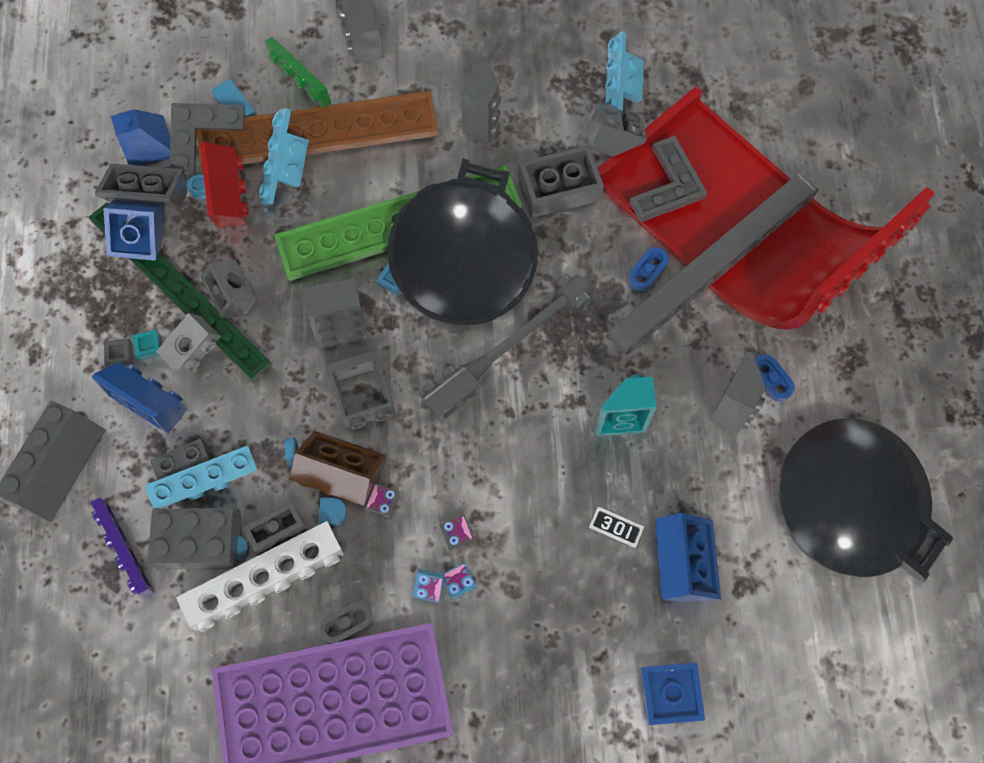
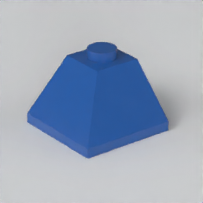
(142, 136)

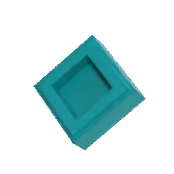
(146, 344)

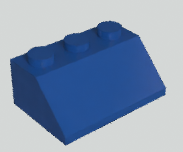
(141, 395)
(687, 558)

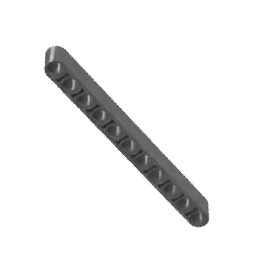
(712, 264)

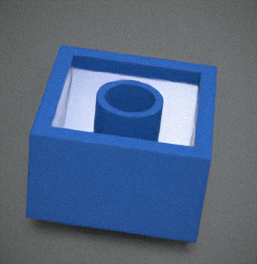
(133, 229)

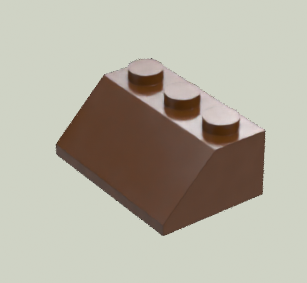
(337, 467)

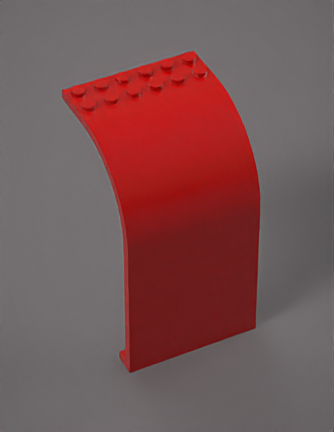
(796, 266)

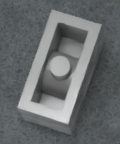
(176, 347)

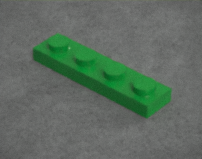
(301, 76)

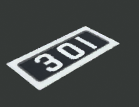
(616, 527)

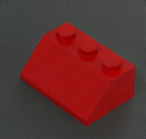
(224, 185)

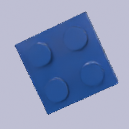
(672, 694)

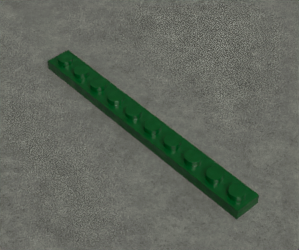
(191, 301)

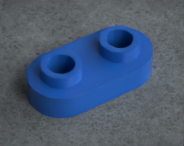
(646, 270)
(775, 378)

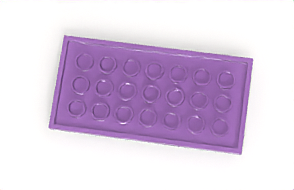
(334, 700)

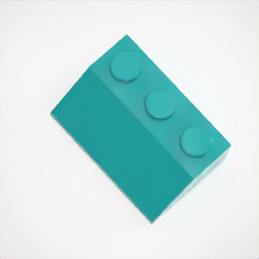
(628, 407)

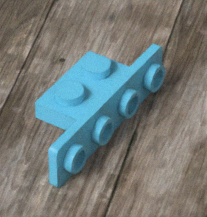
(623, 73)
(284, 159)
(201, 477)

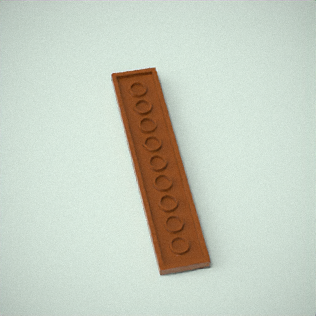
(336, 126)

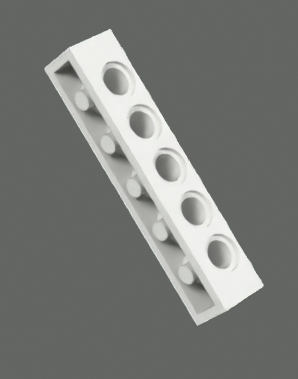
(195, 601)

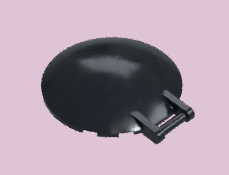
(463, 249)
(859, 500)

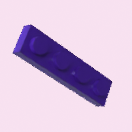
(126, 558)

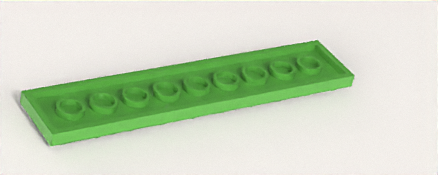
(349, 235)

